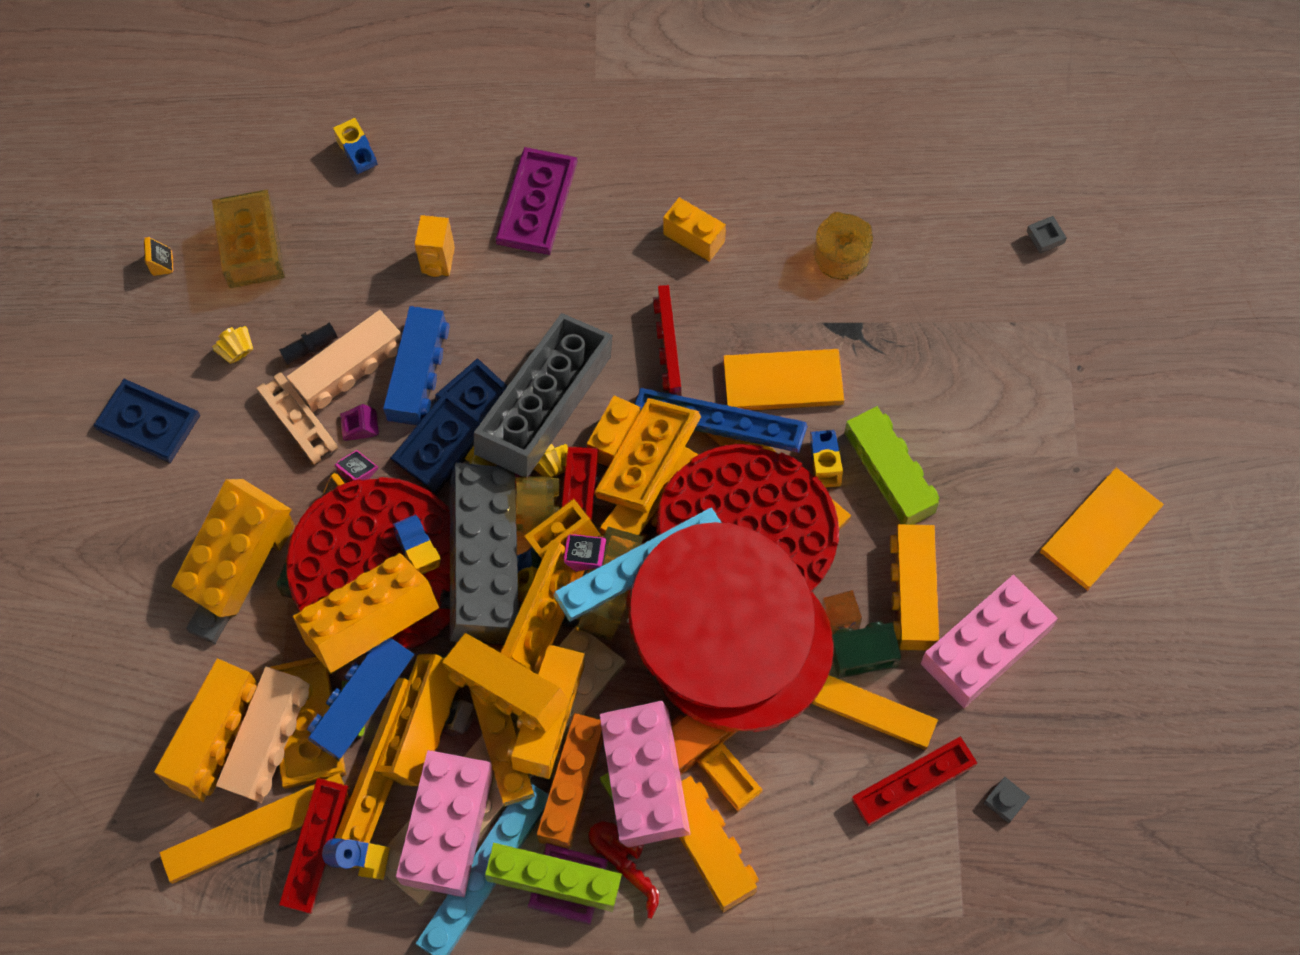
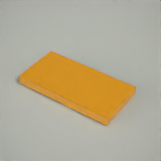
(784, 379)
(647, 455)
(1101, 528)
(540, 612)
(302, 759)

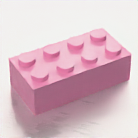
(988, 641)
(644, 774)
(445, 823)

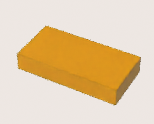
(730, 777)

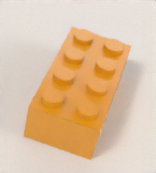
(231, 547)
(365, 612)
(207, 731)

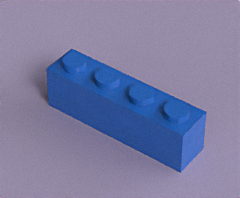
(416, 365)
(359, 698)

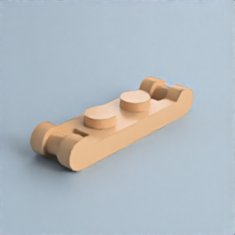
(297, 418)

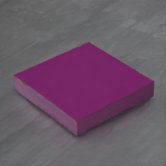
(561, 907)

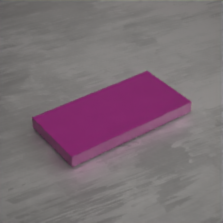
(536, 201)

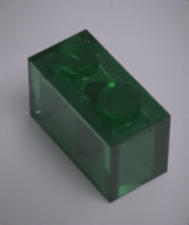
(865, 649)

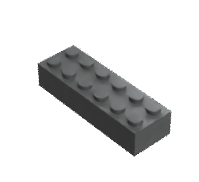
(542, 395)
(482, 553)

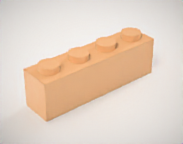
(346, 361)
(263, 735)

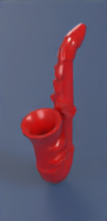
(605, 841)

